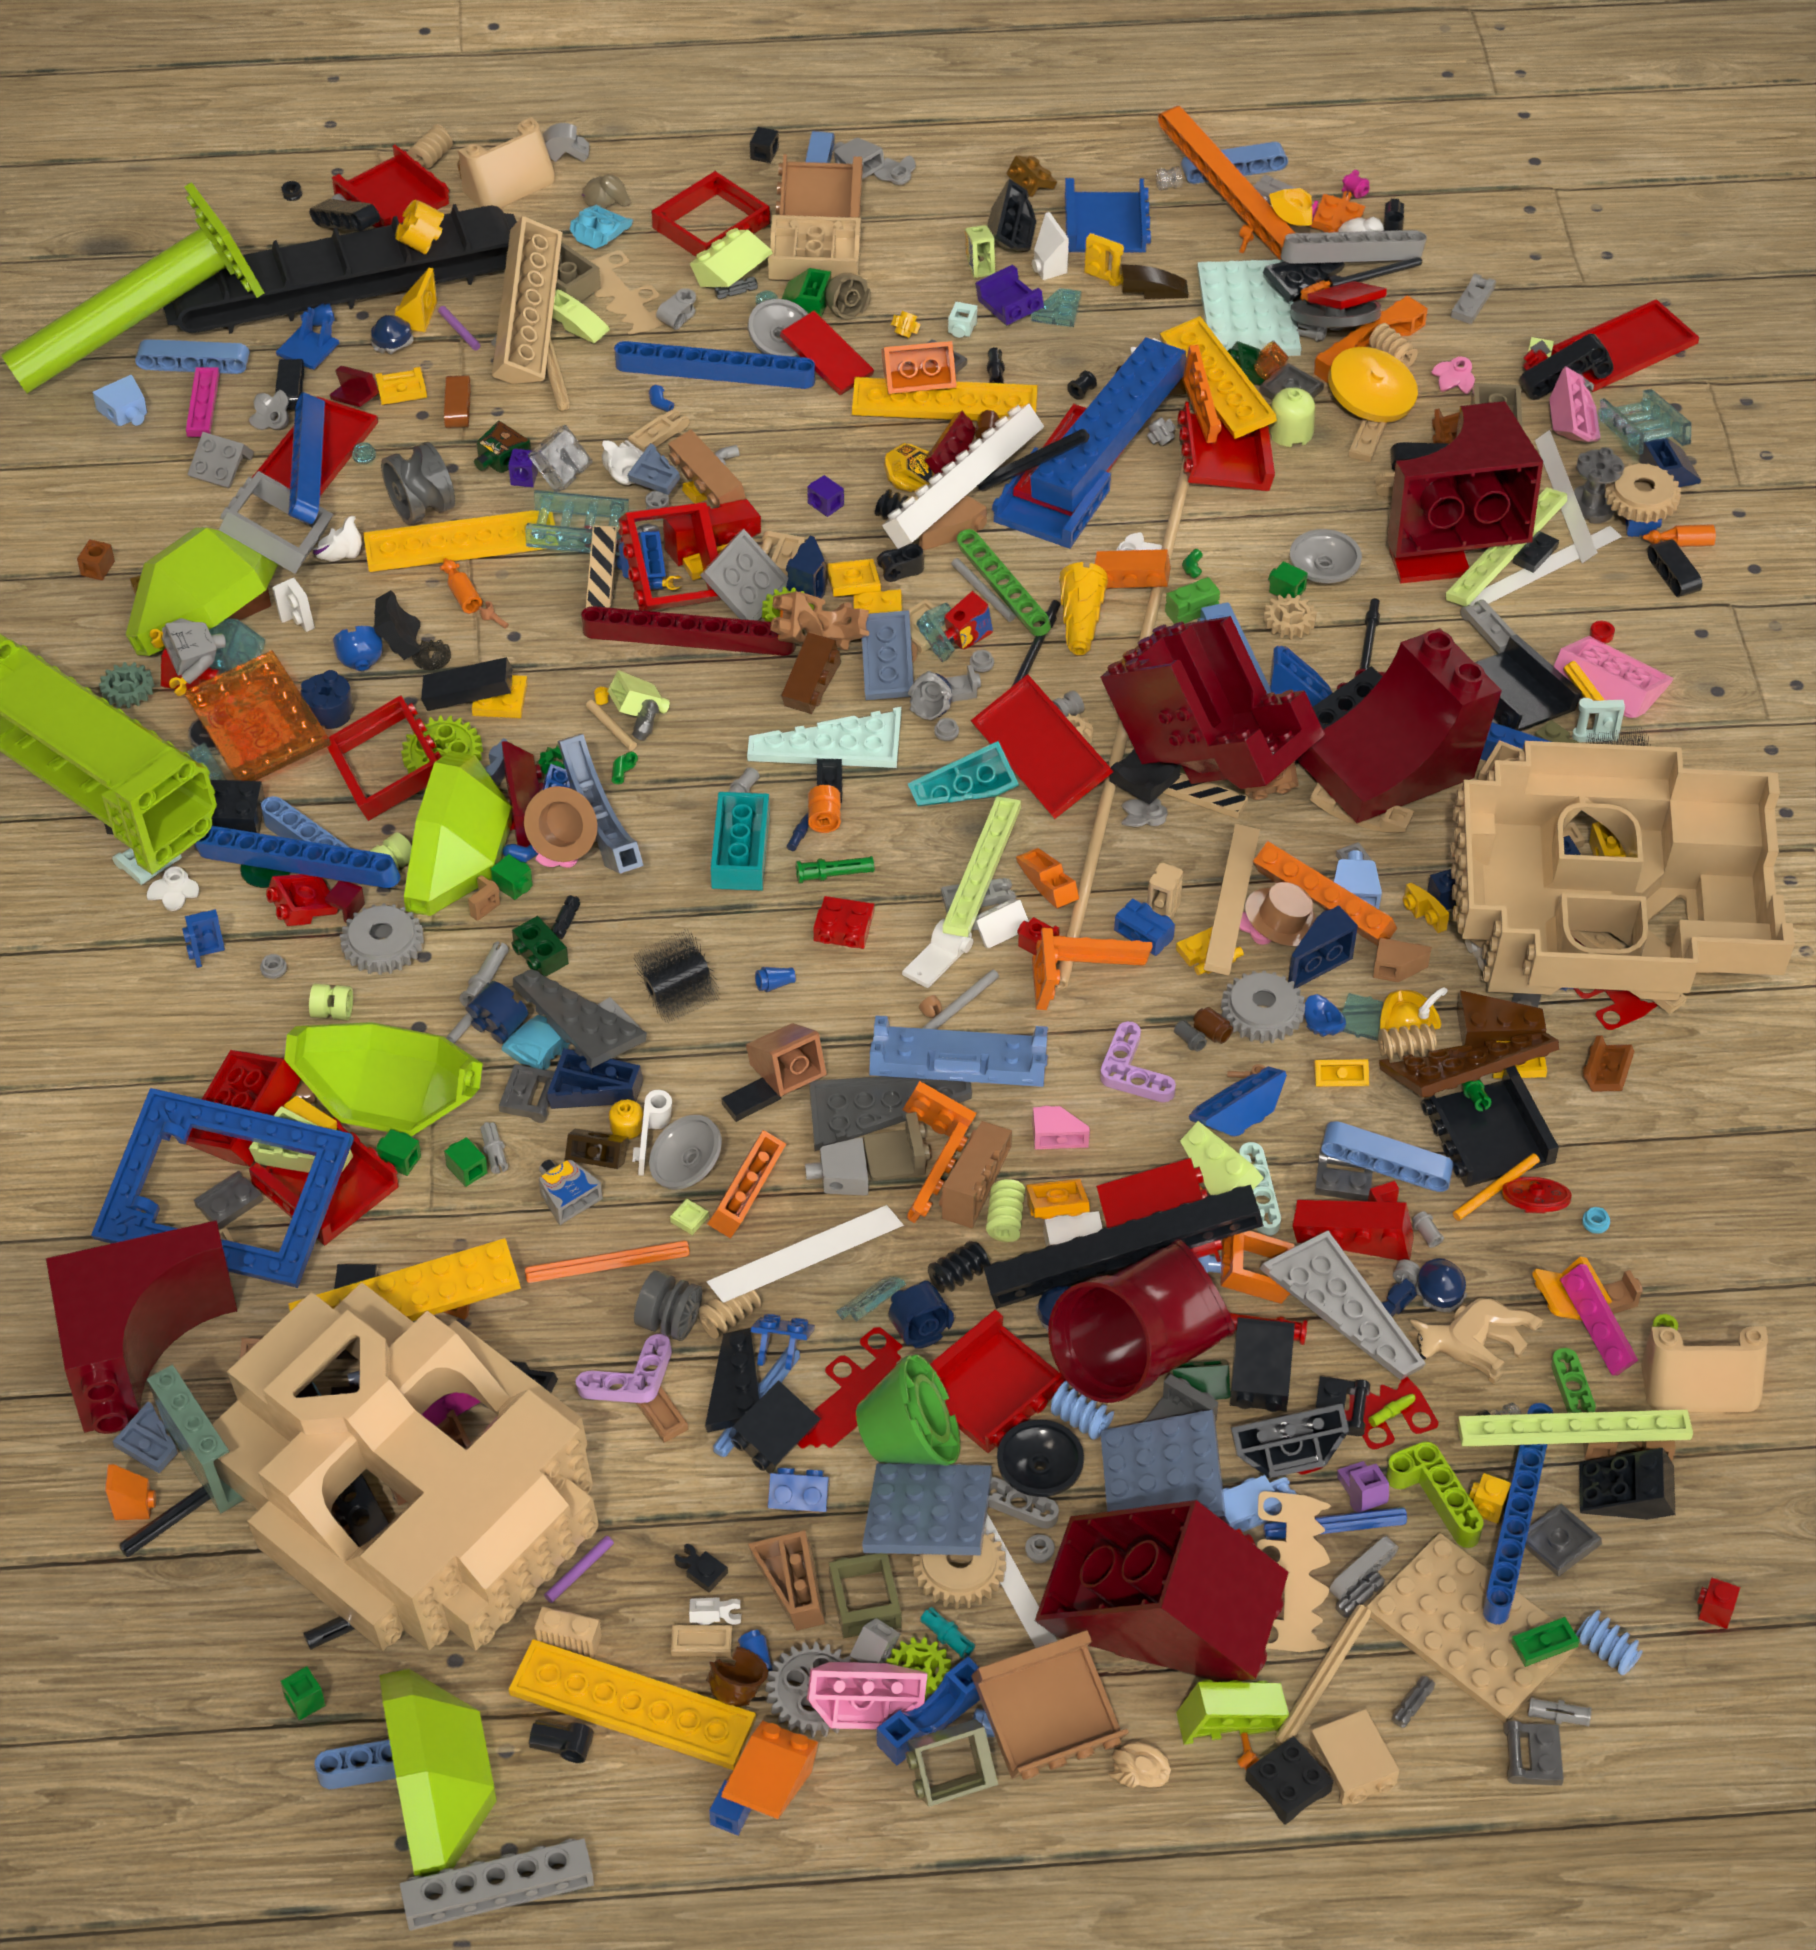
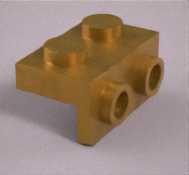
(1030, 174)

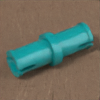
(947, 1633)

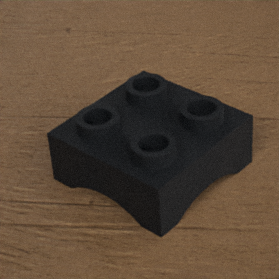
(396, 626)
(1144, 780)
(1289, 1779)

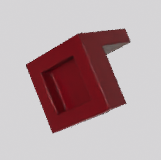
(347, 898)

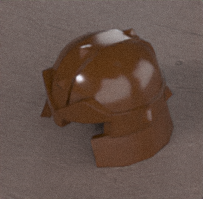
(738, 1682)

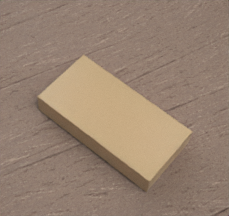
(701, 1640)

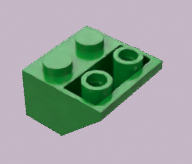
(809, 290)

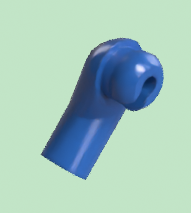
(657, 399)
(519, 852)

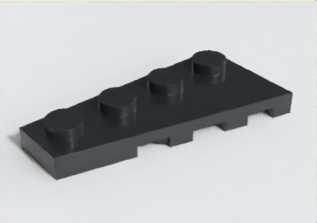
(1293, 277)
(735, 1381)

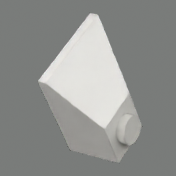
(1051, 249)

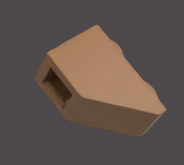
(1400, 959)

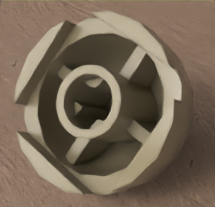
(847, 295)

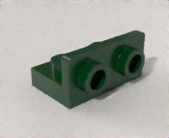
(1246, 357)

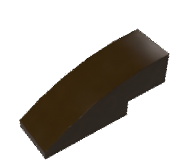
(1153, 282)

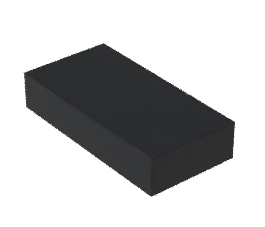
(749, 1099)

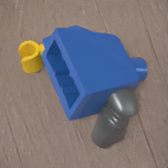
(653, 558)

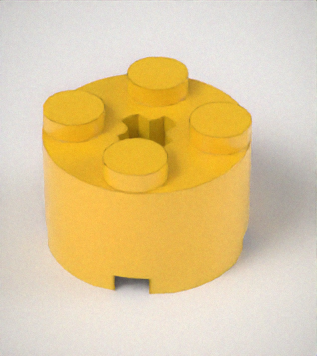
(419, 226)

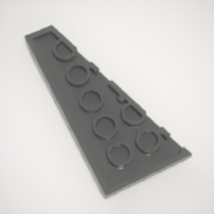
(578, 1021)
(863, 1105)

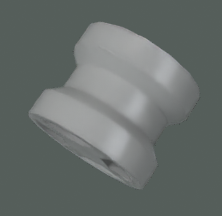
(656, 500)

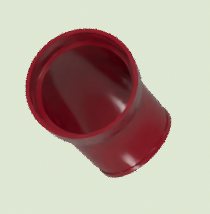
(1134, 1326)

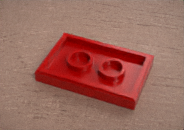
(1347, 295)
(1430, 566)

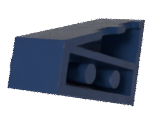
(582, 1086)

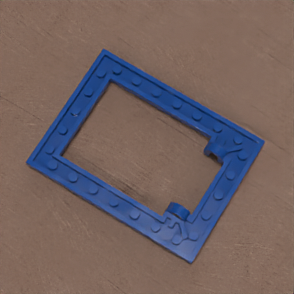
(176, 1115)

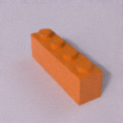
(746, 1184)

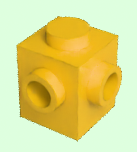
(1490, 1497)

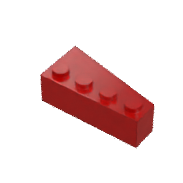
(725, 522)
(1358, 1226)

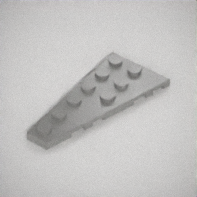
(1335, 1290)

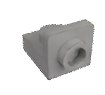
(965, 686)

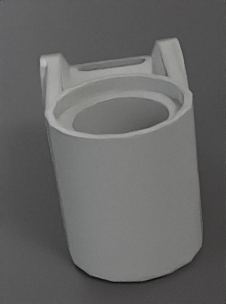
(677, 309)

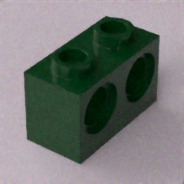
(539, 947)

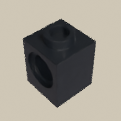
(764, 145)

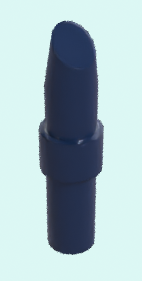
(798, 833)

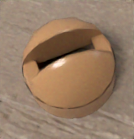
(930, 1006)

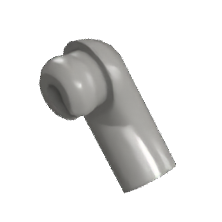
(727, 453)

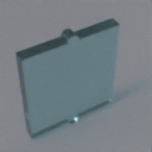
(1362, 1016)

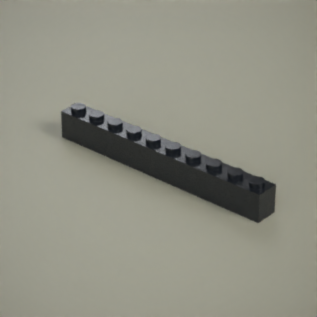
(1122, 1246)

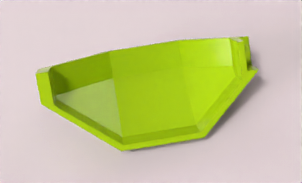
(196, 579)
(455, 834)
(382, 1073)
(438, 1768)

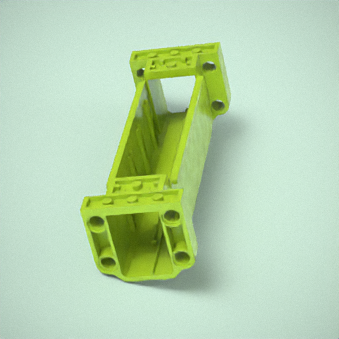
(102, 759)

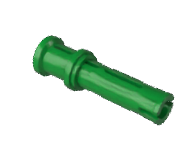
(822, 869)

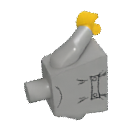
(189, 648)

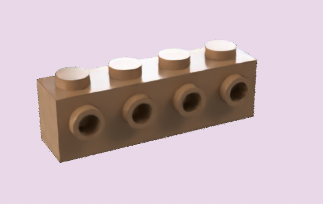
(705, 469)

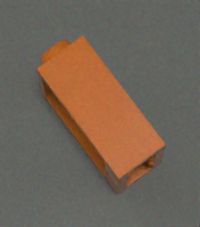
(1245, 1281)

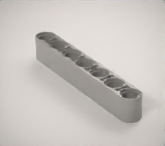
(1353, 246)

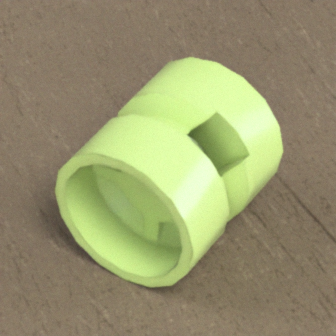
(397, 847)
(322, 999)

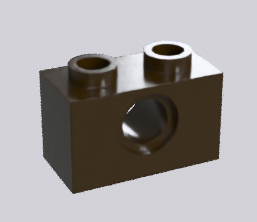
(596, 1148)

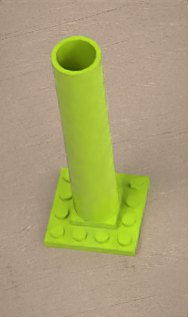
(131, 299)

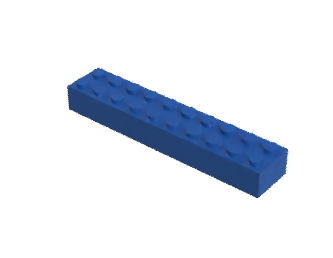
(1111, 423)

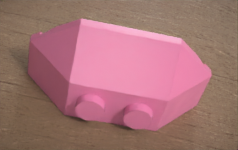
(1573, 408)
(864, 1693)

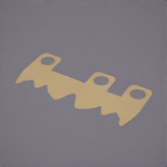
(625, 301)
(1299, 1557)

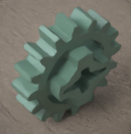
(126, 685)

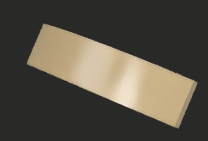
(1393, 821)

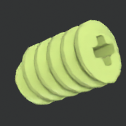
(1005, 1210)

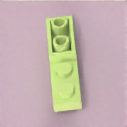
(577, 317)

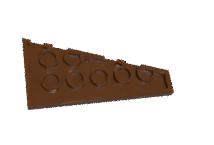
(1461, 1064)

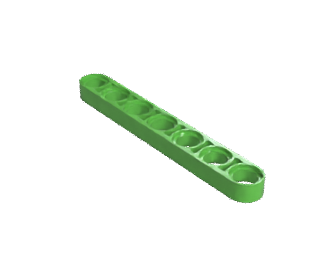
(1007, 589)

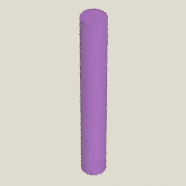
(459, 328)
(578, 1569)

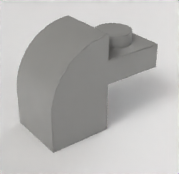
(563, 138)

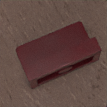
(356, 386)

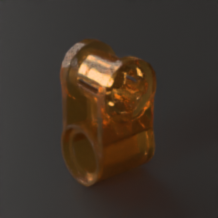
(1270, 359)

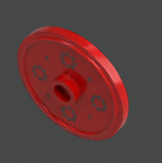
(1536, 1194)

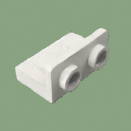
(293, 604)

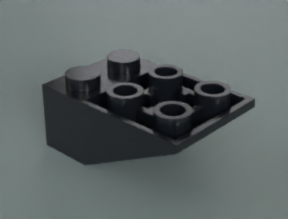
(1628, 1485)

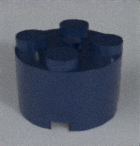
(328, 698)
(496, 1011)
(920, 1315)

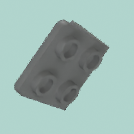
(1181, 1399)

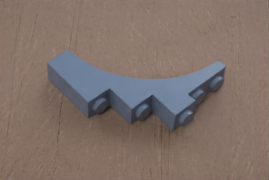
(615, 844)

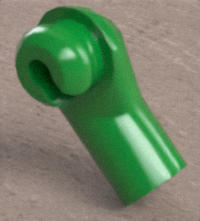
(1190, 563)
(623, 764)

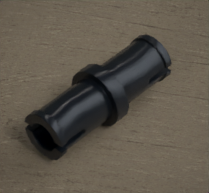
(995, 366)

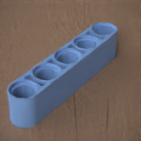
(820, 147)
(1247, 159)
(187, 355)
(292, 824)
(1387, 1156)
(346, 1758)

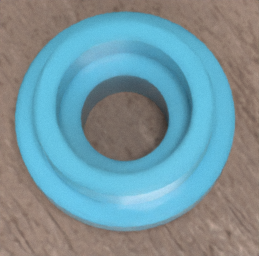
(1596, 1214)

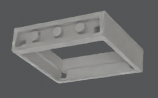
(261, 539)

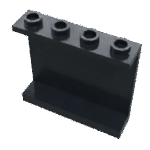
(1529, 685)
(1495, 1139)

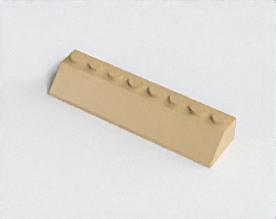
(527, 302)

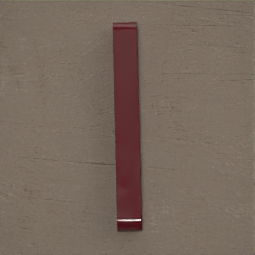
(683, 630)

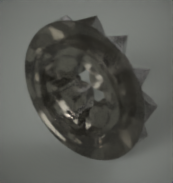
(439, 658)

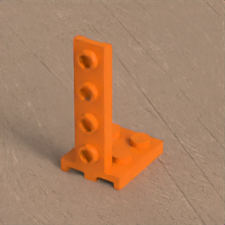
(1083, 949)
(945, 1118)

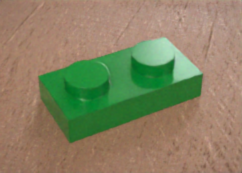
(1545, 1641)

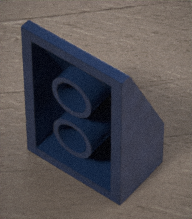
(1324, 946)

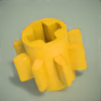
(905, 324)

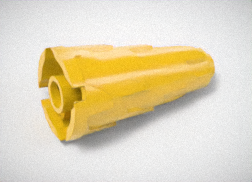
(1081, 597)

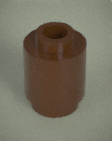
(985, 421)
(1212, 1025)

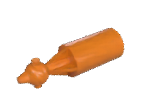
(1685, 535)
(461, 587)

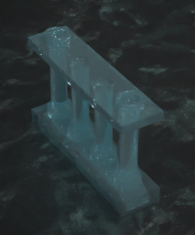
(1654, 409)
(567, 537)

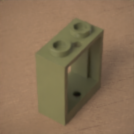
(854, 1621)
(960, 1787)

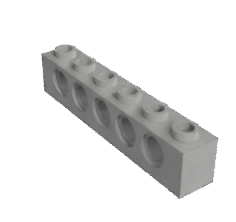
(489, 1897)

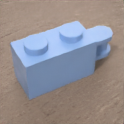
(1242, 1502)

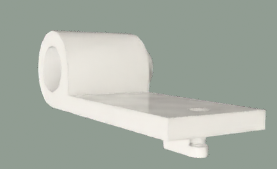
(937, 956)
(656, 1116)

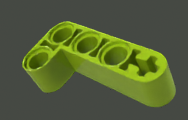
(1462, 1522)

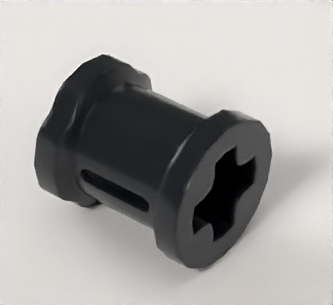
(1085, 382)

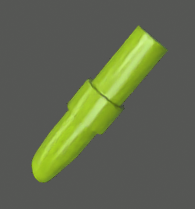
(1391, 1410)

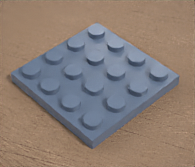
(1163, 1463)
(927, 1509)

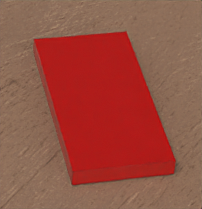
(833, 357)

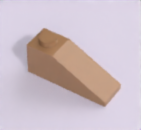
(962, 516)

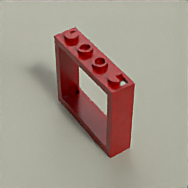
(713, 184)
(637, 570)
(368, 727)

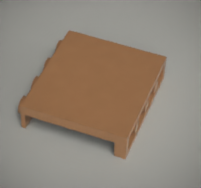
(820, 189)
(1047, 1706)

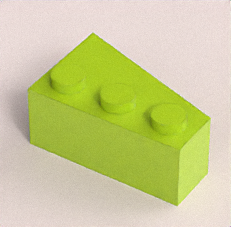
(1231, 1707)

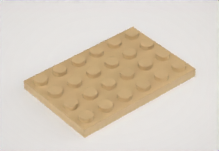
(1439, 1616)

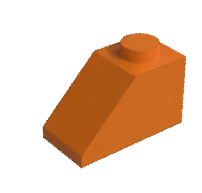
(129, 1494)

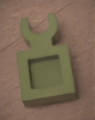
(1554, 733)

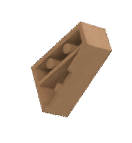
(792, 1576)

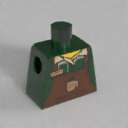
(497, 446)

